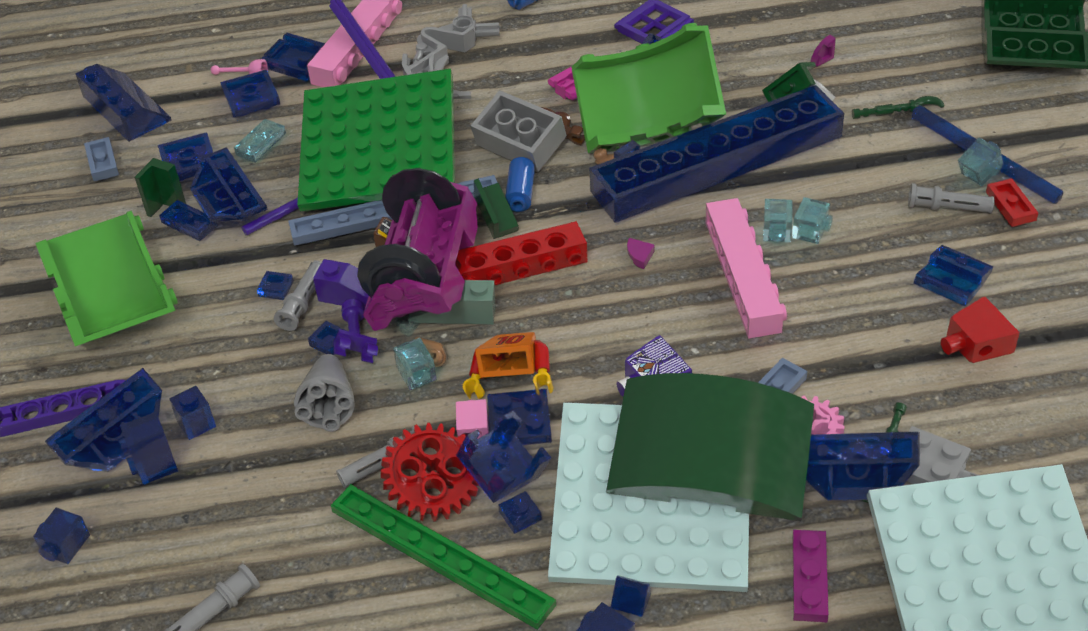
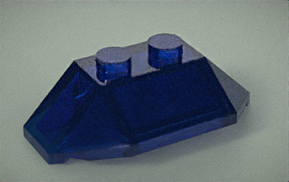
(225, 190)
(94, 435)
(860, 462)

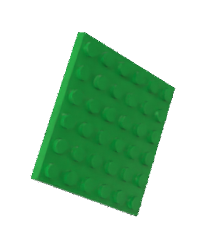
(371, 131)

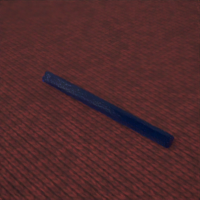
(1010, 168)

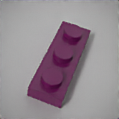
(810, 576)

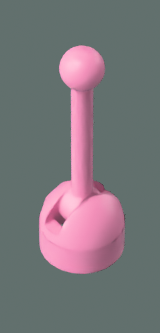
(254, 66)

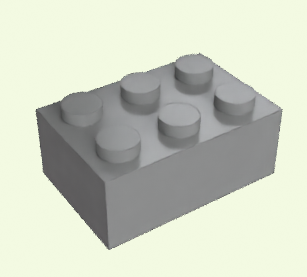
(518, 129)

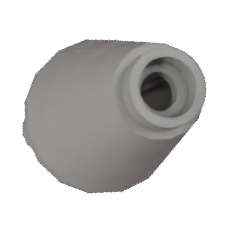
(325, 395)

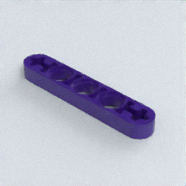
(45, 408)

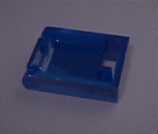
(292, 55)

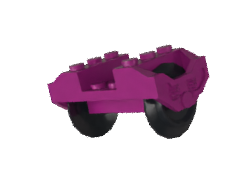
(421, 248)

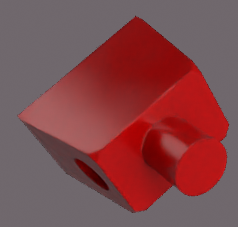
(980, 333)

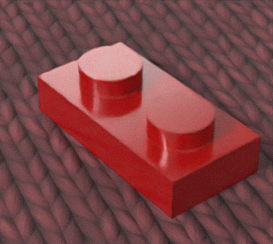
(1012, 202)

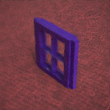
(626, 24)

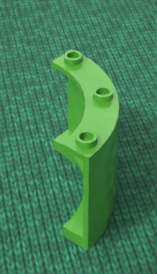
(649, 90)
(105, 278)

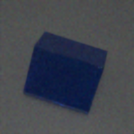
(630, 596)

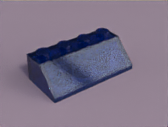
(120, 101)

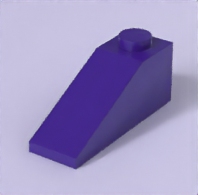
(337, 283)

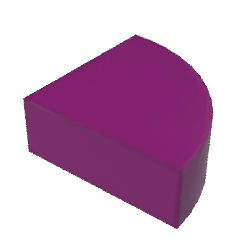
(824, 51)
(640, 252)

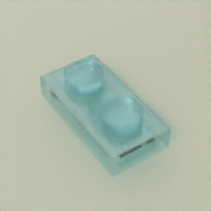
(260, 140)

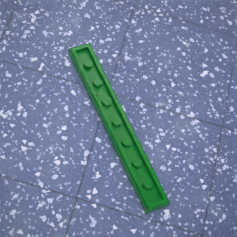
(444, 556)

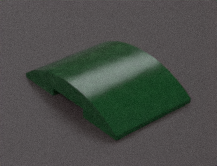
(1034, 33)
(713, 443)

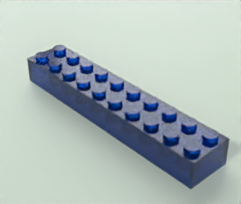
(715, 153)

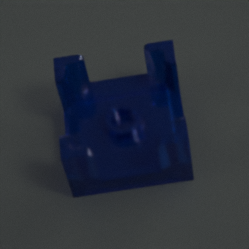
(500, 460)

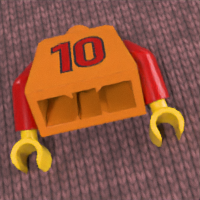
(509, 356)

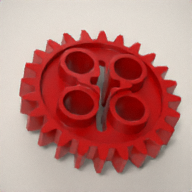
(412, 489)

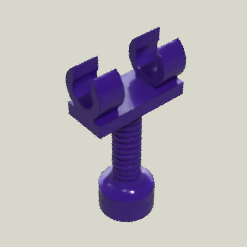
(352, 312)

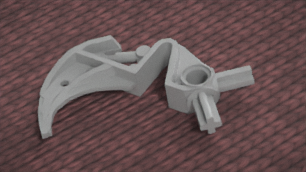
(435, 41)

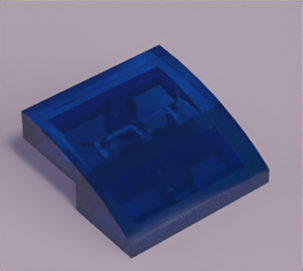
(953, 275)

